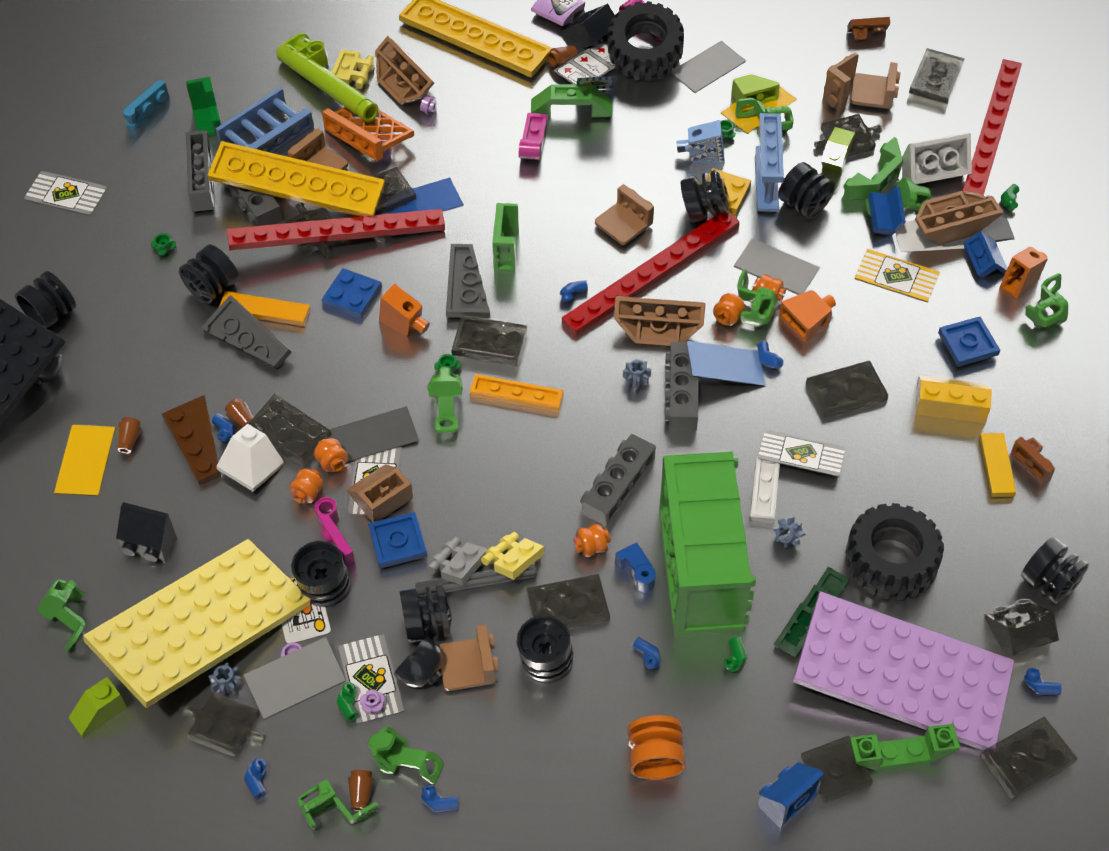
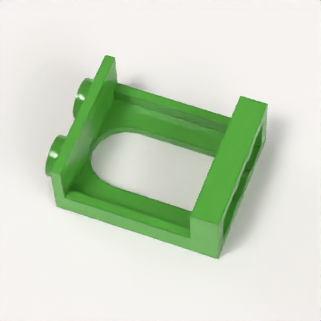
(504, 247)

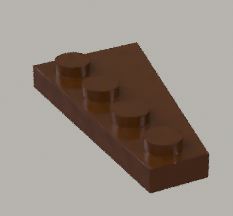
(194, 436)

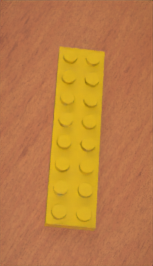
(476, 35)
(296, 179)

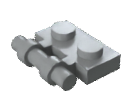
(463, 563)

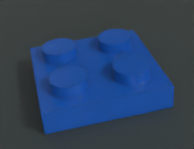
(351, 293)
(969, 341)
(397, 540)

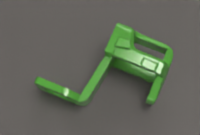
(759, 108)
(909, 195)
(764, 297)
(1055, 302)
(445, 387)
(53, 606)
(390, 751)
(326, 798)

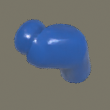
(573, 287)
(768, 358)
(226, 428)
(650, 652)
(1040, 687)
(254, 776)
(436, 802)

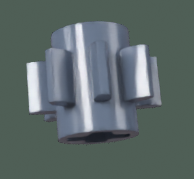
(637, 373)
(783, 535)
(225, 686)

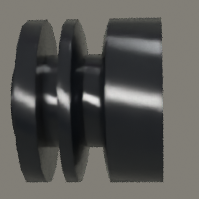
(806, 190)
(709, 195)
(208, 273)
(45, 300)
(321, 573)
(1059, 573)
(425, 613)
(543, 636)

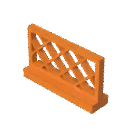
(359, 135)

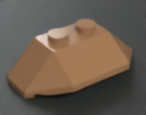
(401, 73)
(956, 215)
(658, 319)

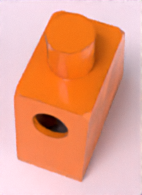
(1027, 265)
(401, 311)
(807, 313)

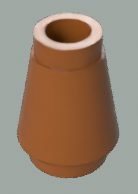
(561, 55)
(238, 412)
(127, 434)
(360, 788)

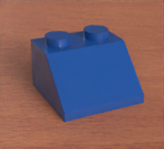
(790, 792)

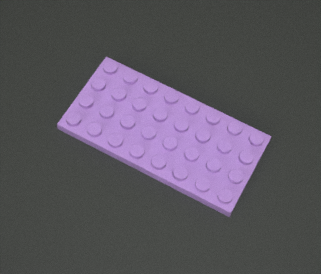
(904, 671)

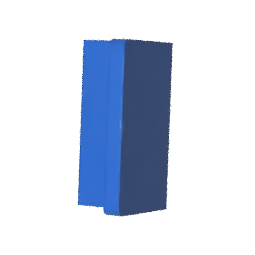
(887, 211)
(985, 254)

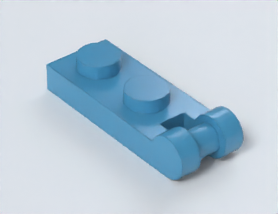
(145, 104)

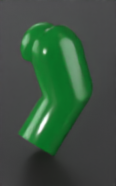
(1008, 197)
(737, 657)
(346, 700)

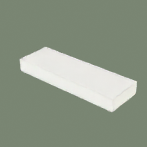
(764, 491)

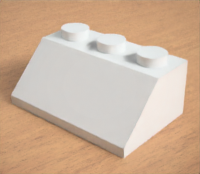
(937, 158)

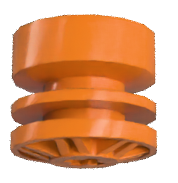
(656, 747)

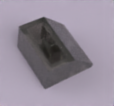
(1022, 626)

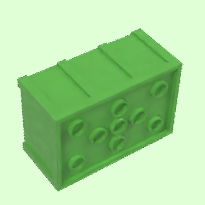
(705, 544)

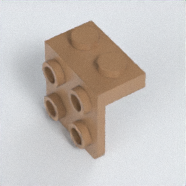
(838, 81)
(876, 89)
(313, 150)
(626, 217)
(469, 662)

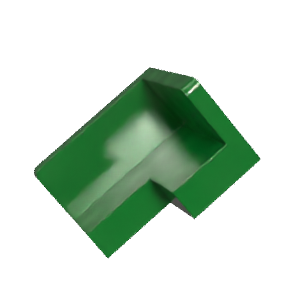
(204, 105)

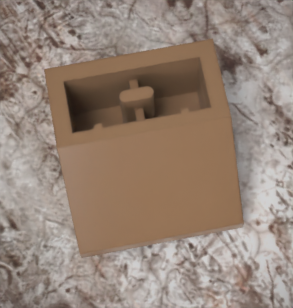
(381, 492)

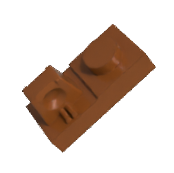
(861, 26)
(1029, 455)

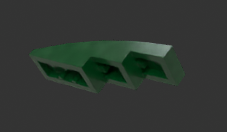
(794, 633)

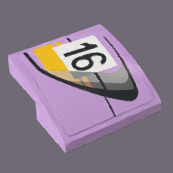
(558, 11)

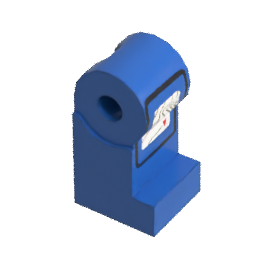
(638, 566)

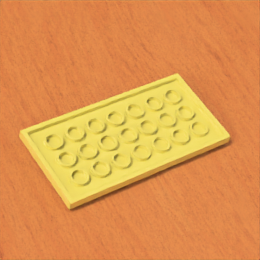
(196, 622)

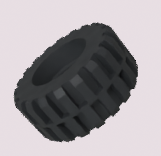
(645, 19)
(900, 525)

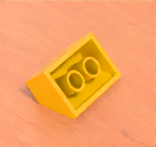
(953, 399)

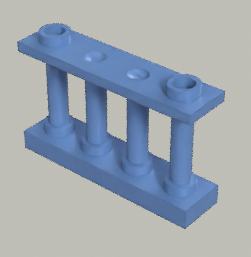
(275, 139)
(769, 162)

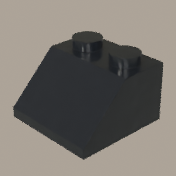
(590, 26)
(145, 533)

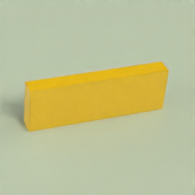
(997, 465)

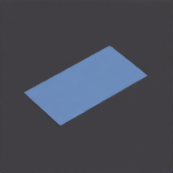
(725, 363)

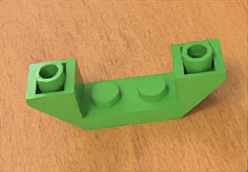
(572, 95)
(860, 186)
(906, 752)

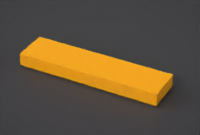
(272, 309)
(516, 393)

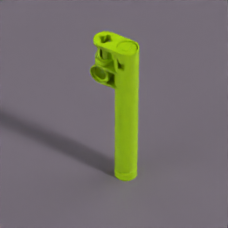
(309, 59)

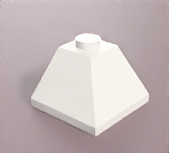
(250, 458)

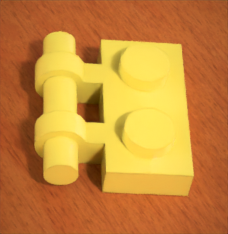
(347, 64)
(518, 557)

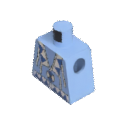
(704, 143)

